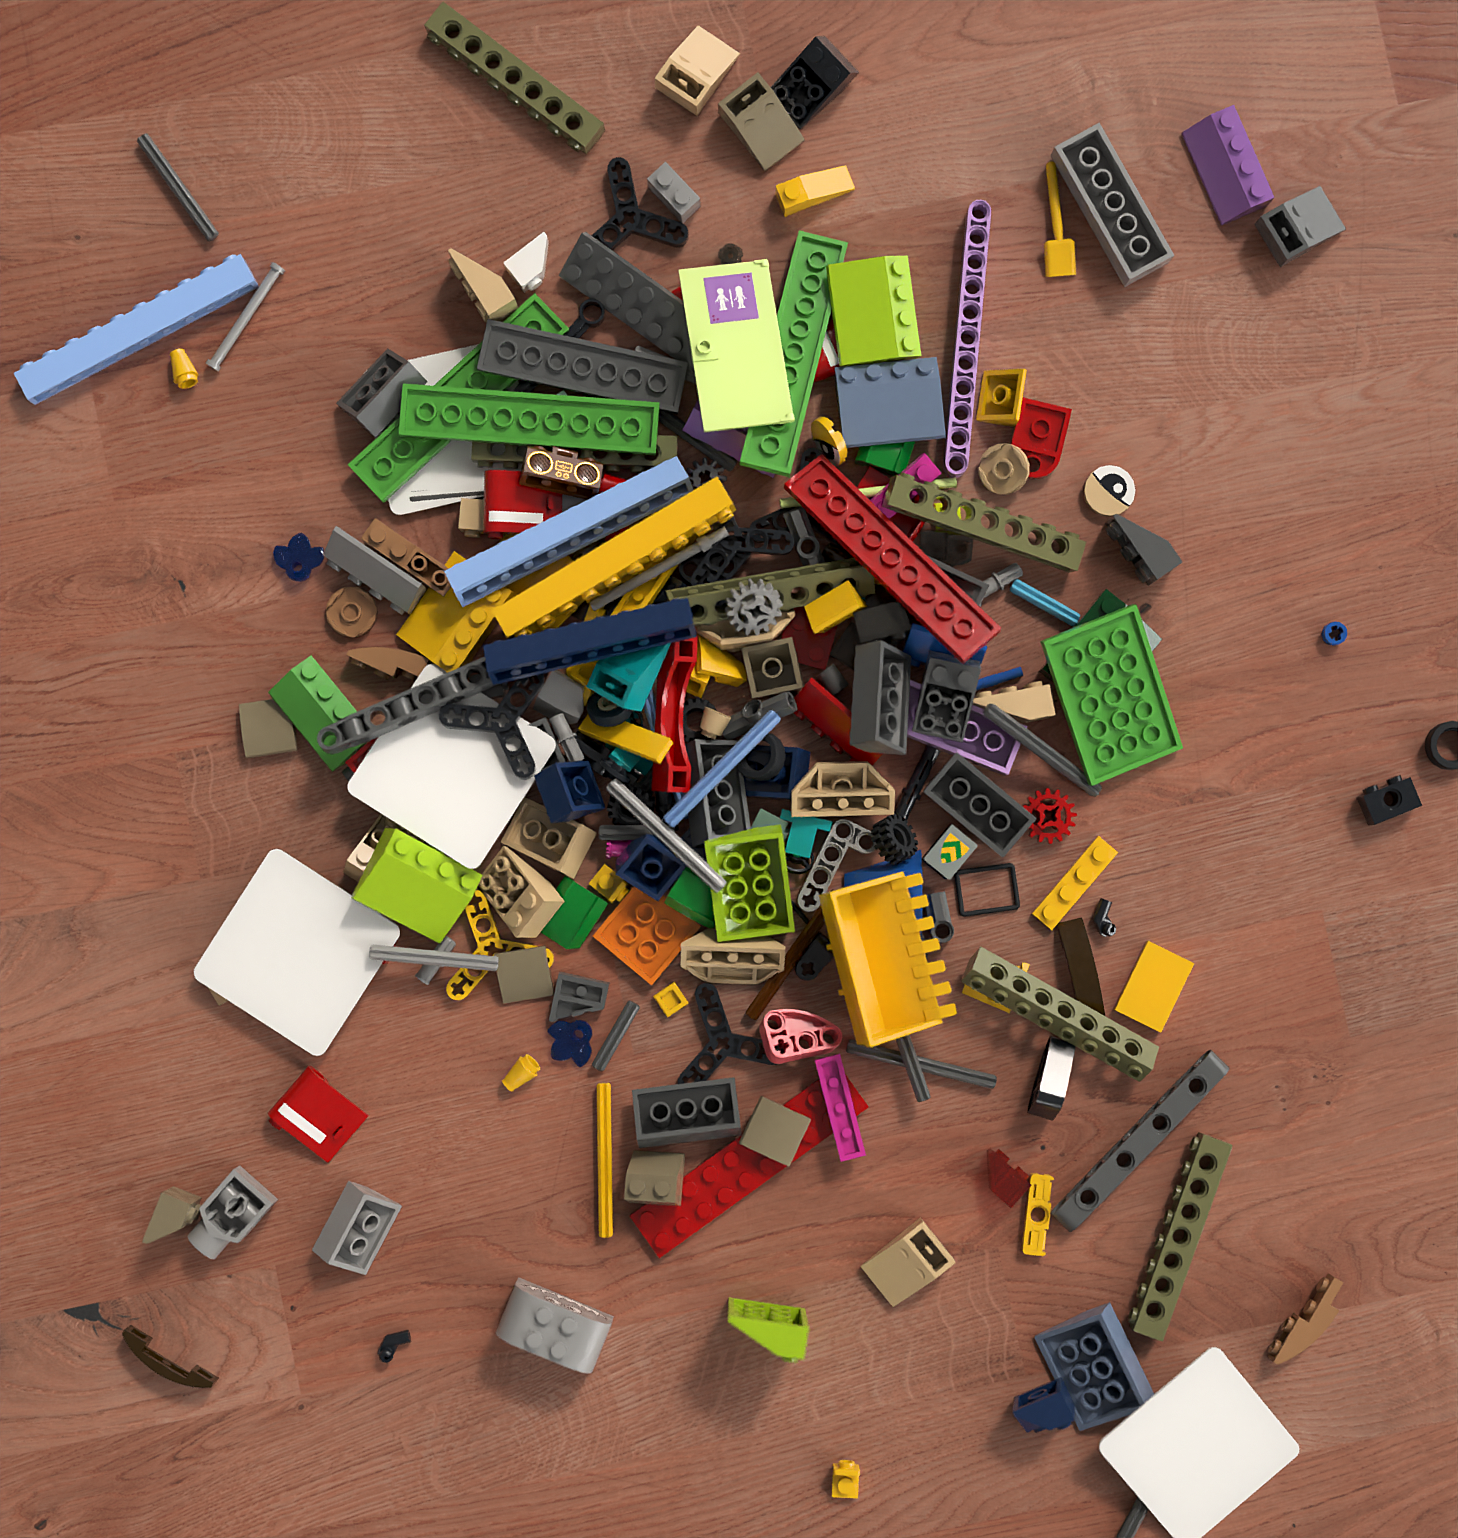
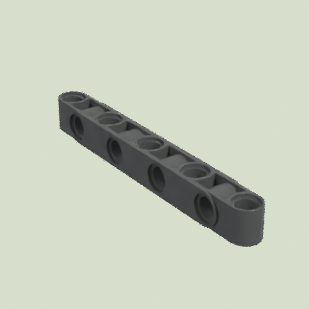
(406, 707)
(1140, 1140)

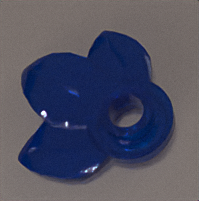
(298, 553)
(568, 1044)

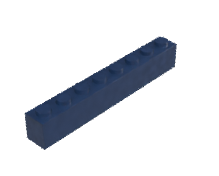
(589, 640)

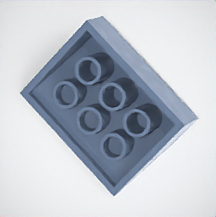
(890, 402)
(1096, 1366)

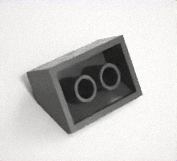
(378, 392)

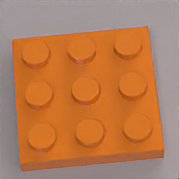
(645, 933)

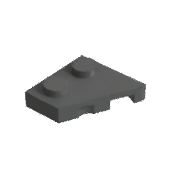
(577, 995)

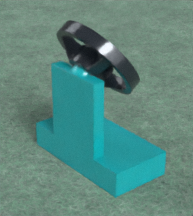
(624, 760)
(801, 839)

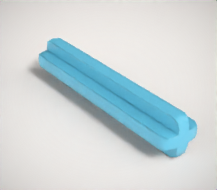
(1045, 602)

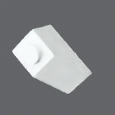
(529, 263)

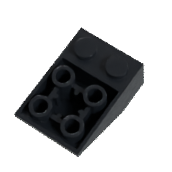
(813, 80)

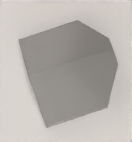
(559, 696)

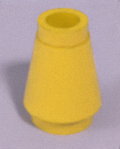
(183, 370)
(521, 1072)

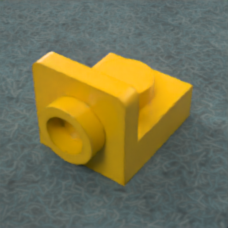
(609, 884)
(845, 1479)

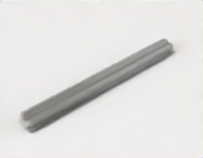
(666, 835)

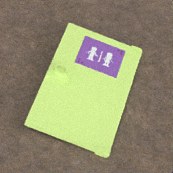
(736, 346)

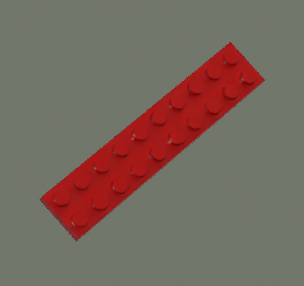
(892, 558)
(731, 1176)

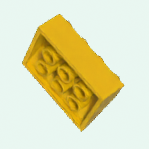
(448, 631)

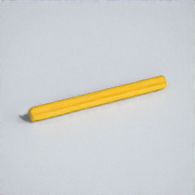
(604, 1147)

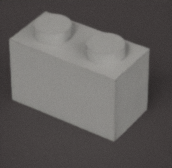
(673, 192)

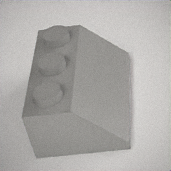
(356, 1228)

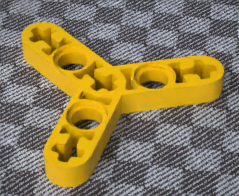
(484, 940)

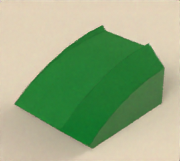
(886, 457)
(692, 898)
(575, 916)

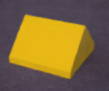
(1001, 396)
(834, 607)

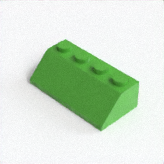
(313, 703)

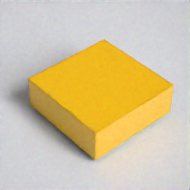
(670, 999)

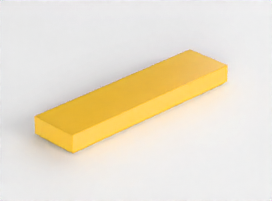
(629, 738)

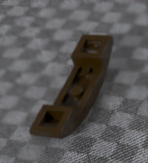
(1081, 964)
(138, 1343)

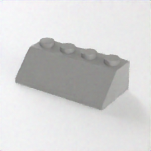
(374, 571)

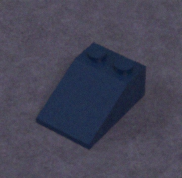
(779, 787)

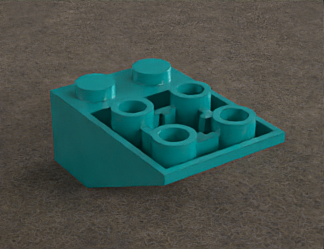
(628, 677)

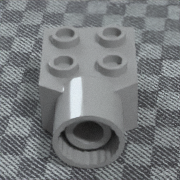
(230, 1212)

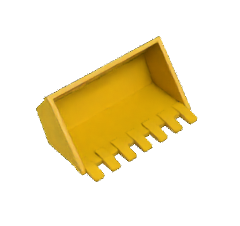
(884, 958)

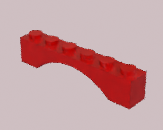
(672, 681)

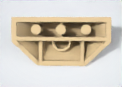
(726, 637)
(842, 791)
(734, 960)

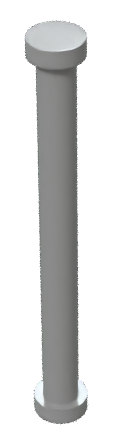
(245, 316)

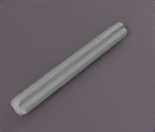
(432, 957)

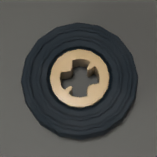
(605, 712)

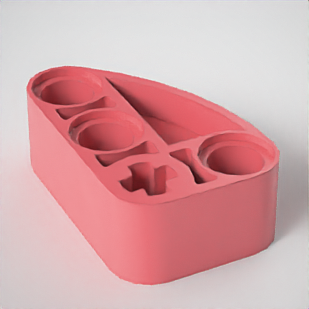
(795, 1026)

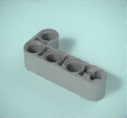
(829, 867)

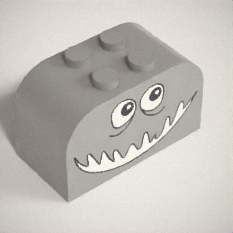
(554, 1326)

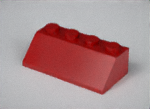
(830, 719)

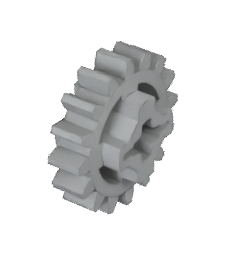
(746, 602)

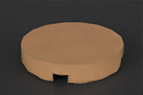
(351, 612)

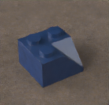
(569, 791)
(649, 866)
(1045, 1407)

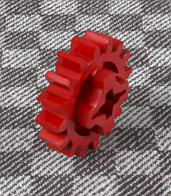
(1060, 803)

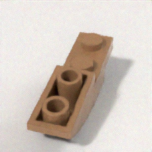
(407, 556)
(389, 661)
(1303, 1331)

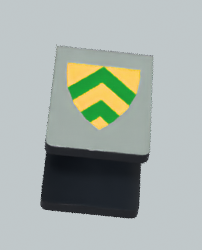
(949, 852)

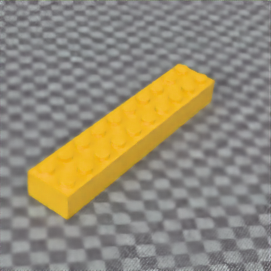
(615, 559)

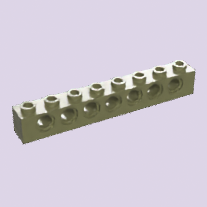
(447, 19)
(612, 462)
(1070, 545)
(783, 581)
(1060, 1014)
(1175, 1274)

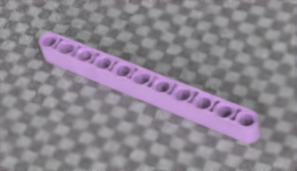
(971, 327)

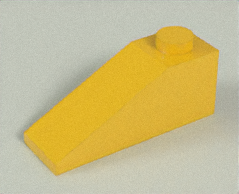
(812, 189)

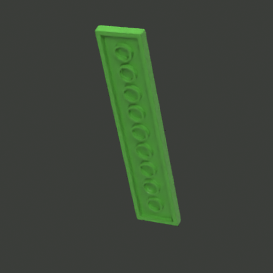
(802, 330)
(529, 419)
(395, 459)

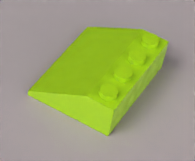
(873, 310)
(415, 885)
(756, 887)
(774, 1326)

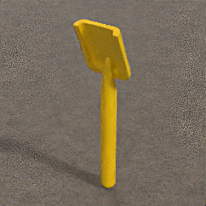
(1058, 252)

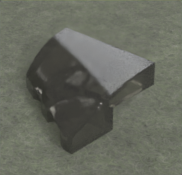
(946, 546)

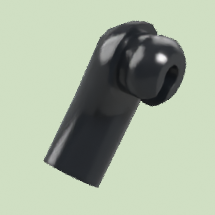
(1102, 920)
(390, 1343)

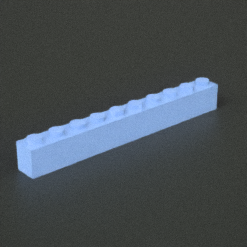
(136, 329)
(569, 531)

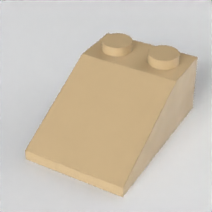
(552, 844)

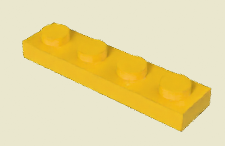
(1074, 883)

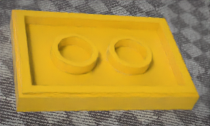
(1153, 986)

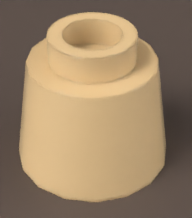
(713, 723)

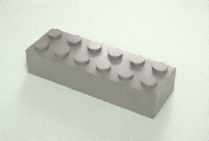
(1112, 204)

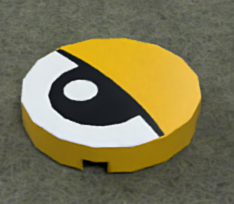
(828, 441)

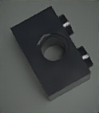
(1404, 800)

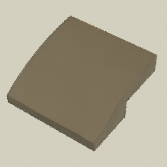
(266, 729)
(524, 974)
(774, 1131)

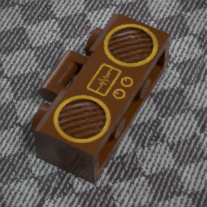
(561, 472)

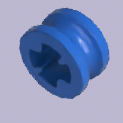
(1341, 637)

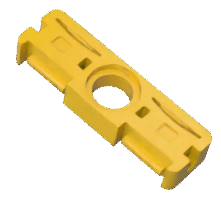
(1034, 1231)

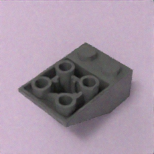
(1299, 225)
(1147, 551)
(946, 696)

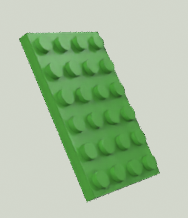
(1112, 694)

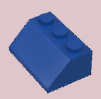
(920, 641)

